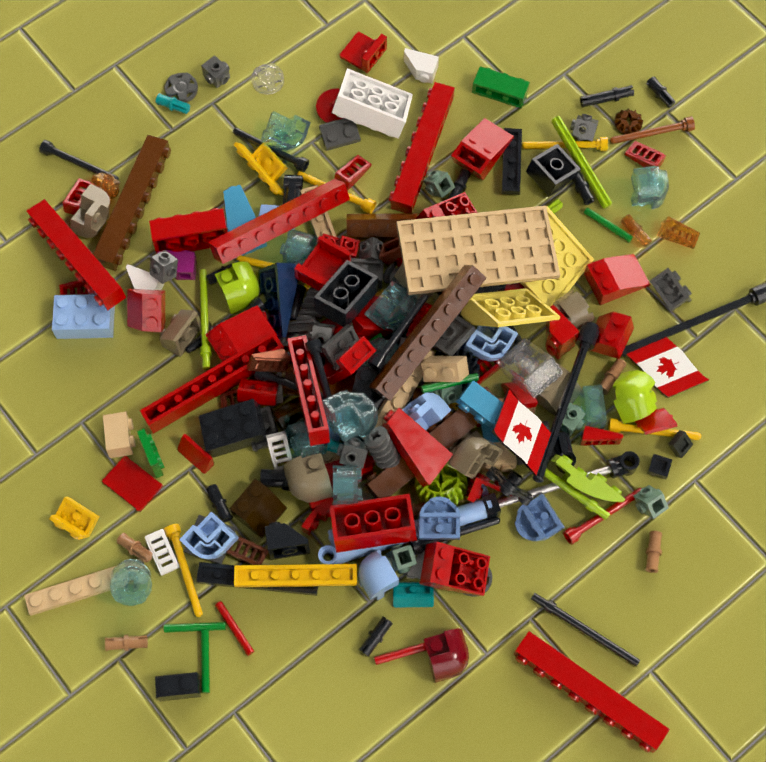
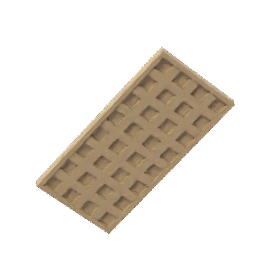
(501, 244)

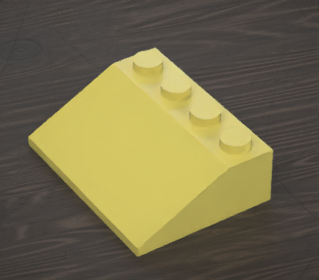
(507, 309)

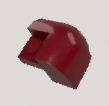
(447, 654)

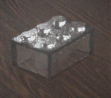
(530, 367)

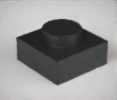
(680, 444)

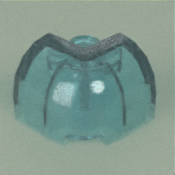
(285, 133)
(649, 186)
(391, 307)
(350, 414)

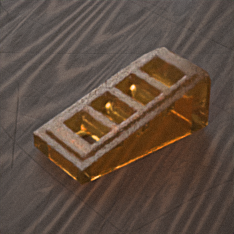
(676, 237)

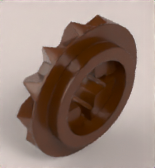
(623, 125)

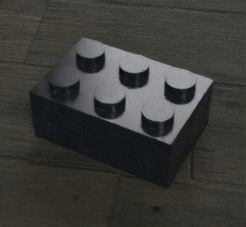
(346, 293)
(233, 428)

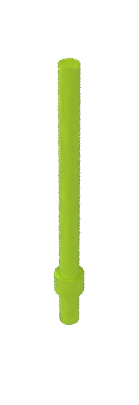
(205, 349)
(591, 505)

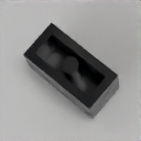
(178, 686)

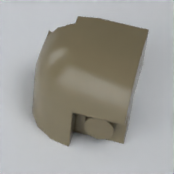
(92, 212)
(472, 455)
(308, 478)

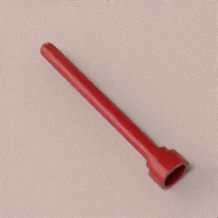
(573, 534)

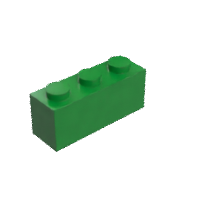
(500, 87)

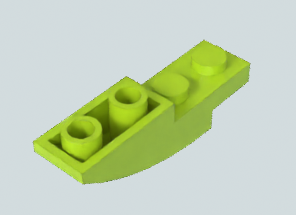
(592, 485)

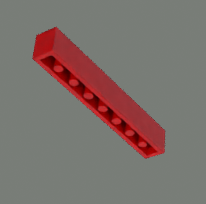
(422, 148)
(278, 221)
(76, 255)
(205, 386)
(591, 692)

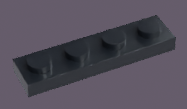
(512, 163)

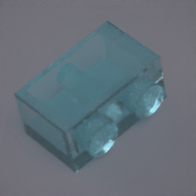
(594, 406)

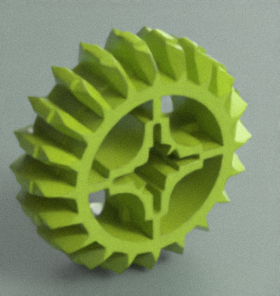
(453, 486)

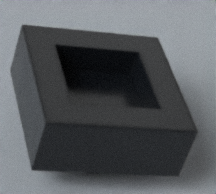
(659, 466)

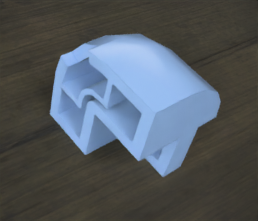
(490, 342)
(427, 410)
(209, 538)
(376, 575)

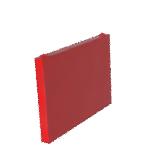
(132, 483)

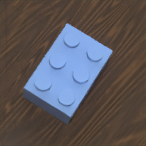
(81, 318)

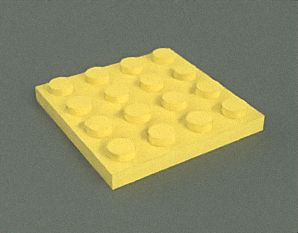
(571, 260)

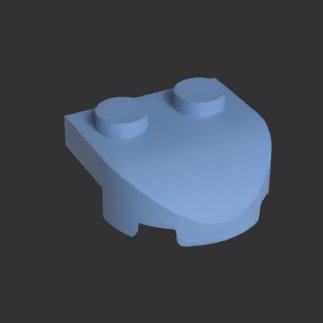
(439, 520)
(538, 520)

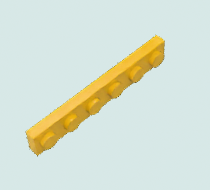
(295, 575)

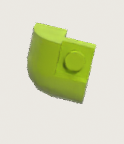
(238, 286)
(634, 395)

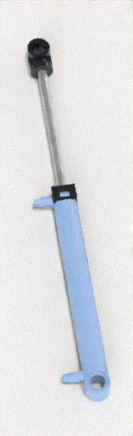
(484, 508)

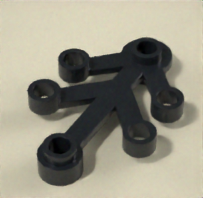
(509, 485)

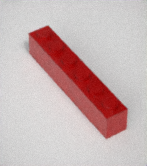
(308, 391)

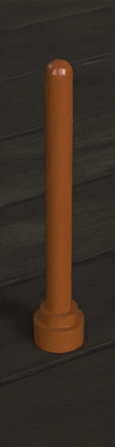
(686, 124)

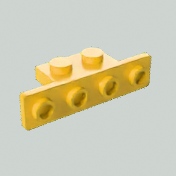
(265, 163)

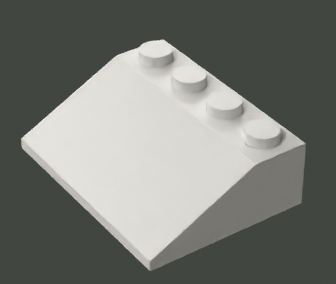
(372, 103)

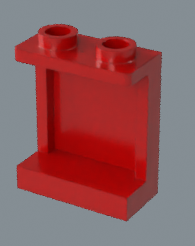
(322, 263)
(350, 360)

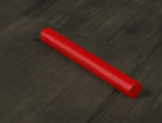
(234, 628)
(399, 653)

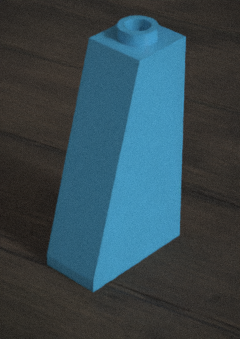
(238, 210)

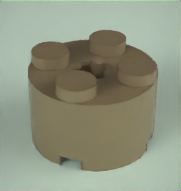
(574, 308)

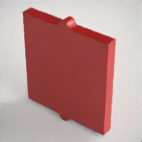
(656, 421)

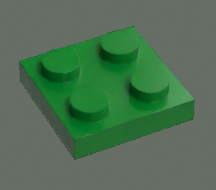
(151, 452)

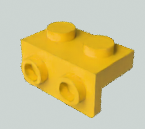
(74, 519)

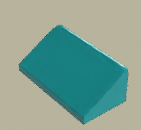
(412, 595)

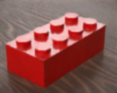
(188, 231)
(373, 523)

